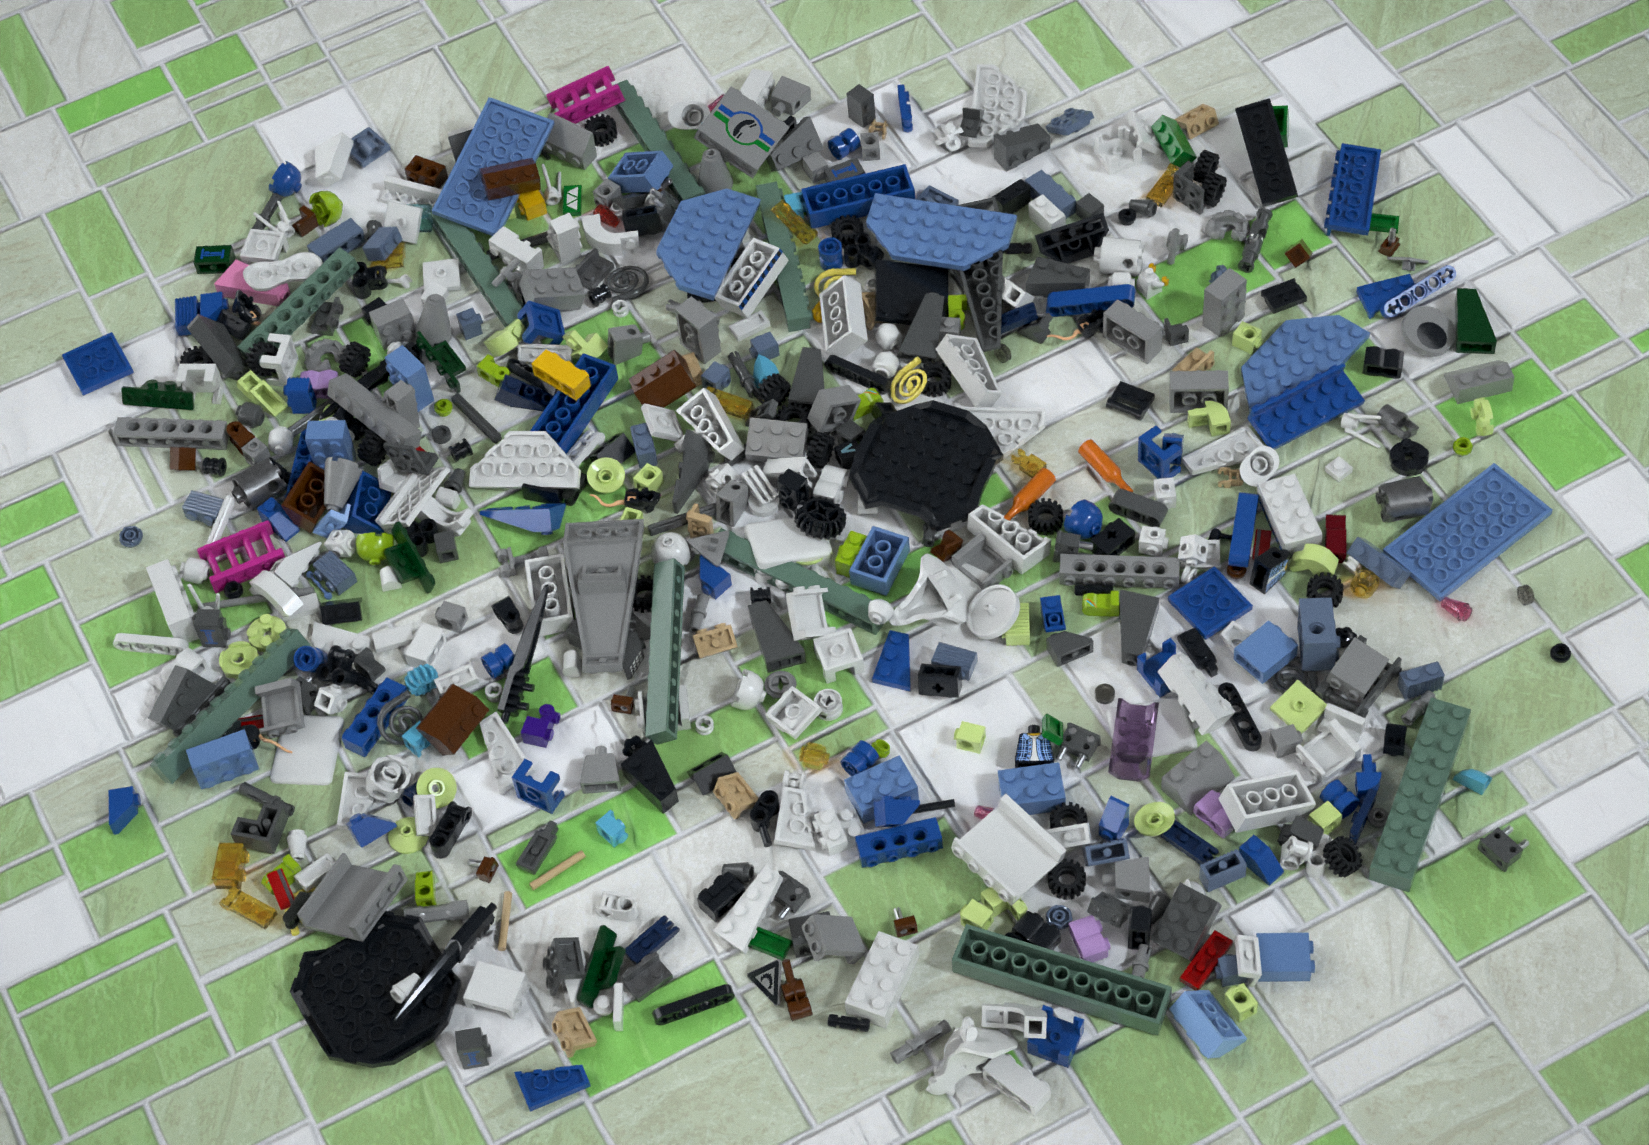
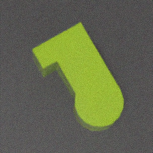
(957, 305)
(491, 371)
(867, 402)
(1101, 604)
(290, 868)
(425, 889)

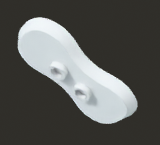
(269, 275)

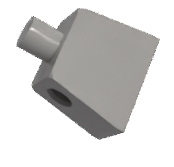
(789, 96)
(625, 343)
(731, 502)
(600, 772)
(1130, 879)

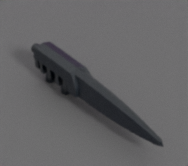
(375, 378)
(521, 665)
(454, 953)

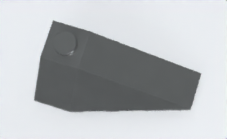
(695, 464)

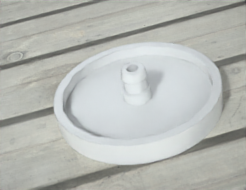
(993, 611)

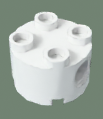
(387, 778)

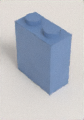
(1265, 651)
(1285, 957)

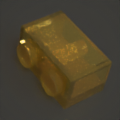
(230, 865)

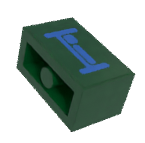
(213, 259)

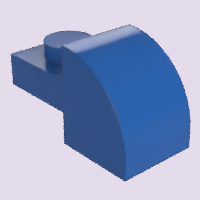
(1367, 778)

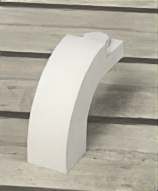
(605, 241)
(444, 518)
(276, 592)
(1016, 1016)

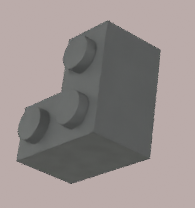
(261, 833)

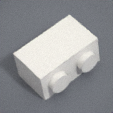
(1046, 214)
(425, 646)

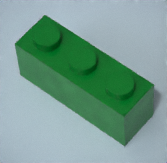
(1173, 141)

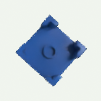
(542, 321)
(1156, 459)
(1150, 667)
(534, 792)
(1060, 1040)

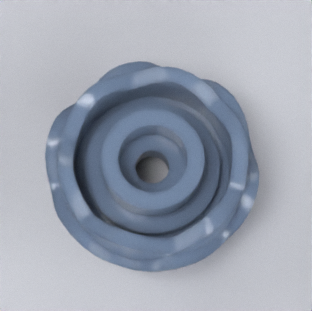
(1220, 269)
(131, 536)
(1059, 911)

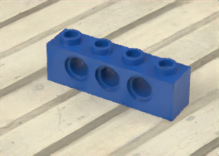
(364, 721)
(906, 834)

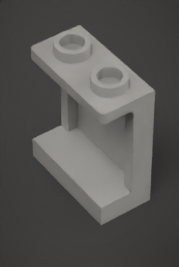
(984, 558)
(1357, 670)
(281, 707)
(833, 937)

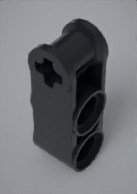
(455, 818)

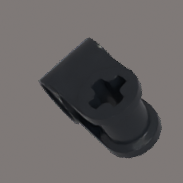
(508, 614)

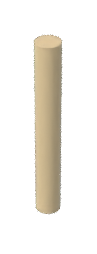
(557, 870)
(503, 933)

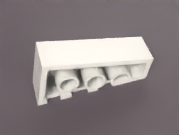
(970, 369)
(710, 420)
(1008, 538)
(1196, 693)

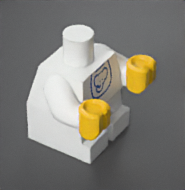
(1149, 283)

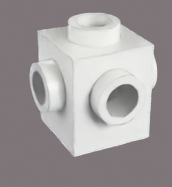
(720, 476)
(1153, 541)
(341, 543)
(1193, 550)
(331, 699)

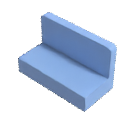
(332, 521)

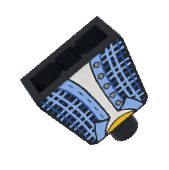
(1269, 569)
(1033, 749)

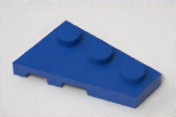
(1377, 293)
(894, 662)
(551, 1085)

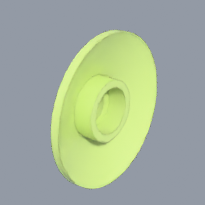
(605, 467)
(443, 780)
(1154, 818)
(406, 842)

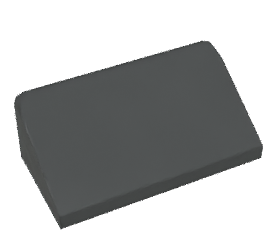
(631, 200)

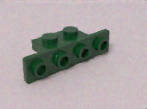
(444, 358)
(158, 395)
(407, 561)
(602, 966)

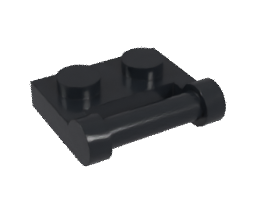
(1133, 397)

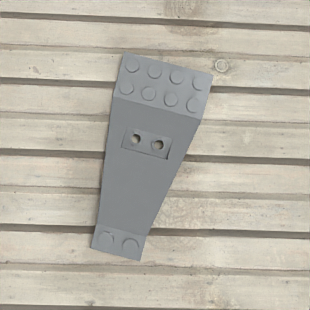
(603, 578)

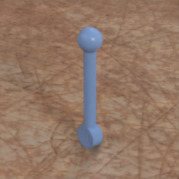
(309, 574)

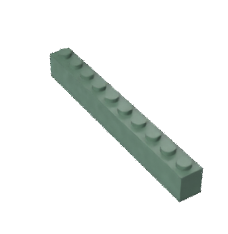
(653, 138)
(480, 270)
(788, 280)
(838, 600)
(665, 652)
(230, 705)

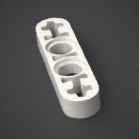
(149, 644)

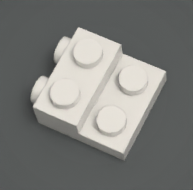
(793, 712)
(838, 829)

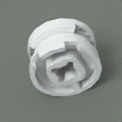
(831, 704)

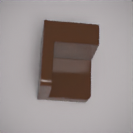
(306, 223)
(1298, 253)
(182, 458)
(949, 546)

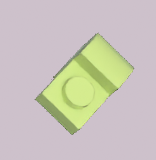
(505, 339)
(591, 345)
(1213, 415)
(1314, 558)
(991, 900)

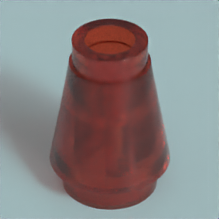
(606, 215)

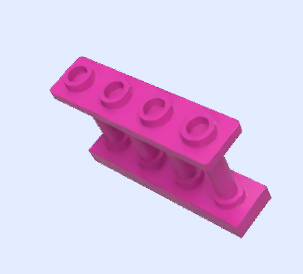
(590, 106)
(247, 570)

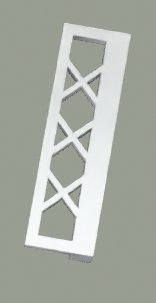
(407, 189)

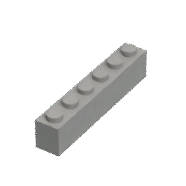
(373, 411)

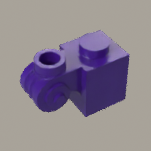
(540, 731)

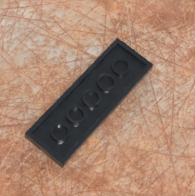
(1266, 152)

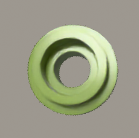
(443, 407)
(1462, 442)
(881, 747)

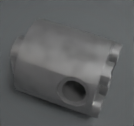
(258, 484)
(1404, 499)

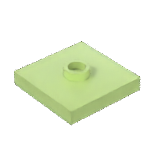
(1299, 707)

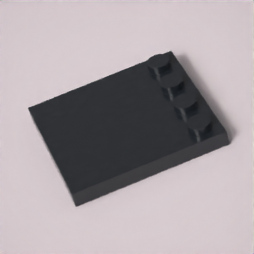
(902, 288)

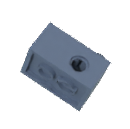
(1317, 634)

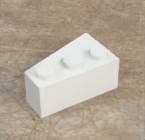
(565, 237)
(508, 246)

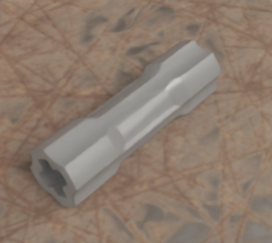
(452, 911)

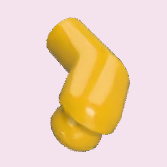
(816, 313)

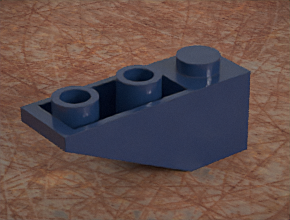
(521, 394)

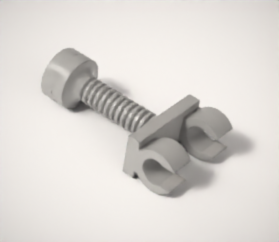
(506, 554)

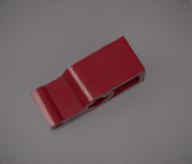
(1336, 536)

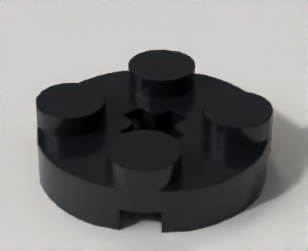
(1408, 448)

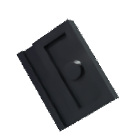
(1284, 296)

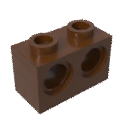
(426, 172)

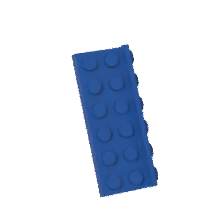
(1353, 189)
(1305, 407)

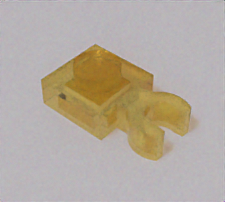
(1028, 464)

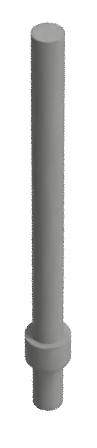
(256, 598)

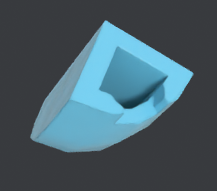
(763, 368)
(1473, 780)

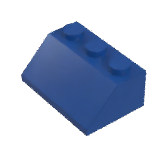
(366, 504)

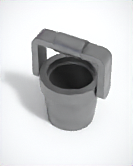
(1394, 420)

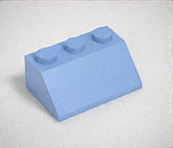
(1207, 1023)

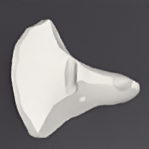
(933, 596)
(964, 1052)

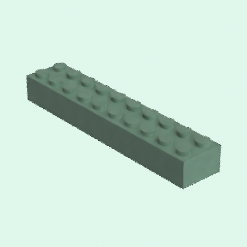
(1419, 795)
(1062, 979)

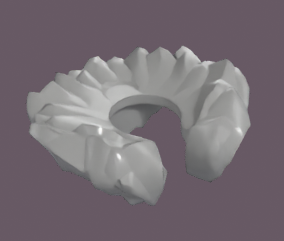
(1228, 217)
(320, 348)

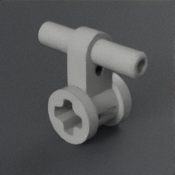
(1174, 243)
(513, 278)

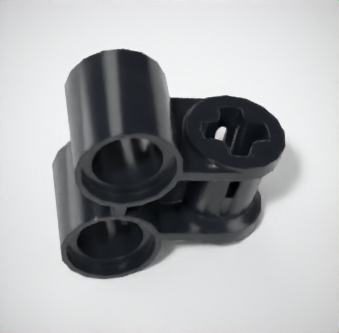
(862, 252)
(367, 280)
(421, 534)
(338, 667)

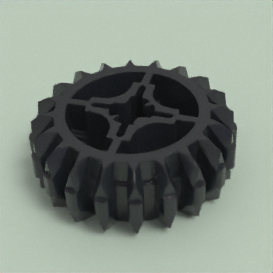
(820, 518)

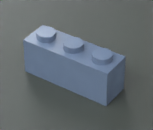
(1044, 184)
(346, 236)
(1378, 562)

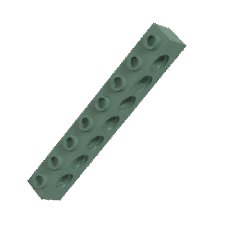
(303, 300)

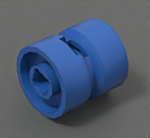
(844, 143)
(830, 253)
(308, 658)
(498, 661)
(860, 758)
(1338, 796)

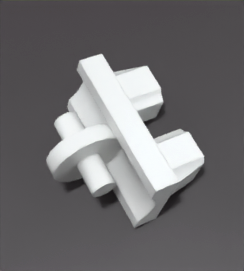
(946, 134)

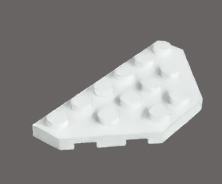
(1002, 104)
(1011, 425)
(526, 459)

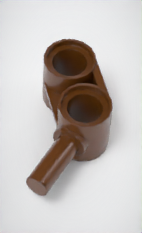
(795, 994)

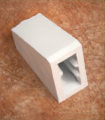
(332, 158)
(800, 465)

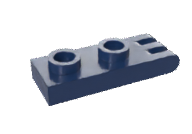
(1018, 317)
(1360, 818)
(1189, 843)
(651, 940)

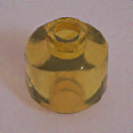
(1364, 584)
(813, 756)

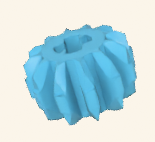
(421, 679)

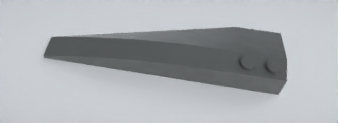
(984, 290)

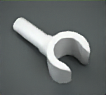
(404, 280)

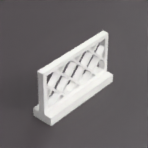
(410, 498)

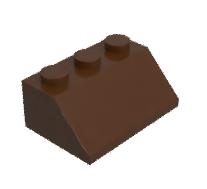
(510, 178)
(663, 381)
(306, 498)
(452, 719)

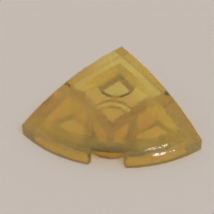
(395, 259)

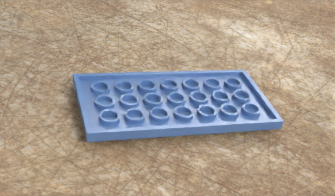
(498, 137)
(1467, 531)

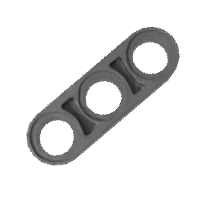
(1138, 508)

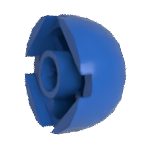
(286, 180)
(1084, 520)

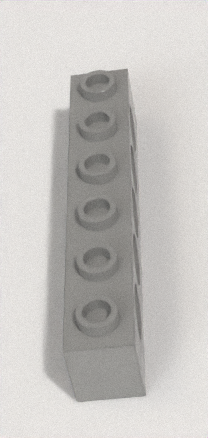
(171, 433)
(1103, 569)

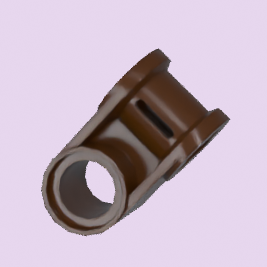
(239, 435)

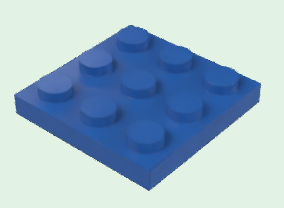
(97, 363)
(1210, 603)

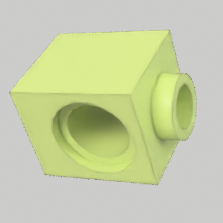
(1247, 337)
(649, 477)
(970, 737)
(1326, 817)
(976, 915)
(1240, 1010)

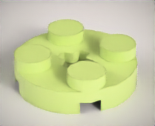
(1482, 414)
(260, 626)
(237, 649)

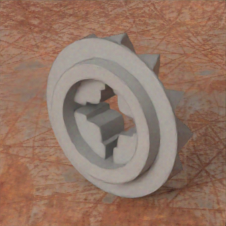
(772, 682)

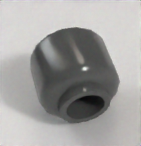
(250, 414)

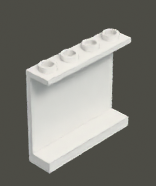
(1009, 850)

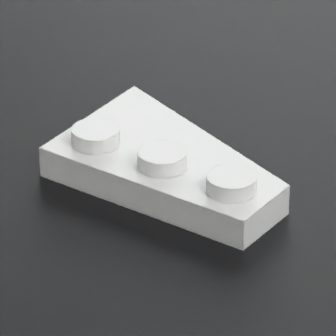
(1143, 133)
(328, 636)
(793, 821)

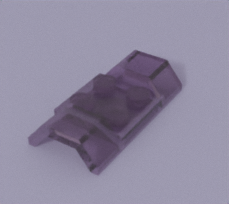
(1133, 741)

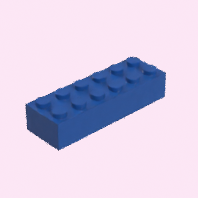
(854, 194)
(567, 418)

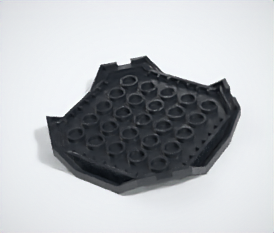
(926, 463)
(349, 998)

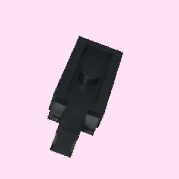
(1198, 651)

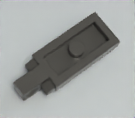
(538, 848)

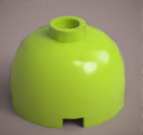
(326, 207)
(372, 547)

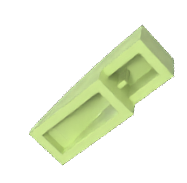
(261, 394)

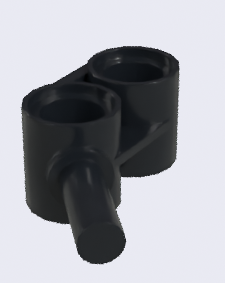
(353, 424)
(765, 811)

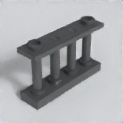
(1325, 691)

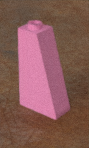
(233, 280)

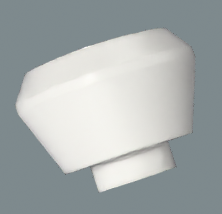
(880, 611)

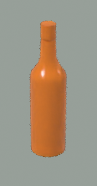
(1102, 464)
(1031, 492)

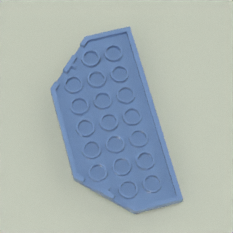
(938, 232)
(705, 239)
(1298, 353)

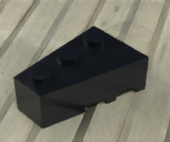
(650, 777)

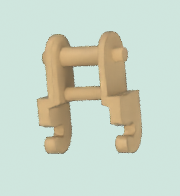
(883, 129)
(1231, 482)

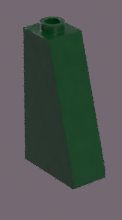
(1472, 324)

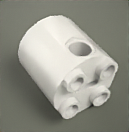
(1120, 256)

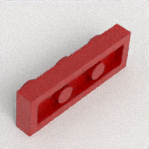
(1205, 960)

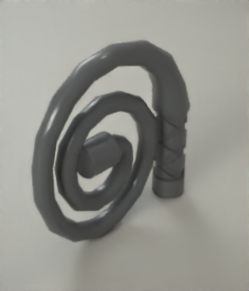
(627, 293)
(1288, 676)
(402, 724)

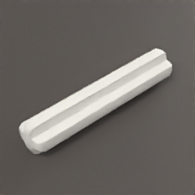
(222, 518)

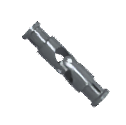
(1255, 240)

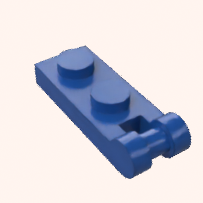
(905, 109)

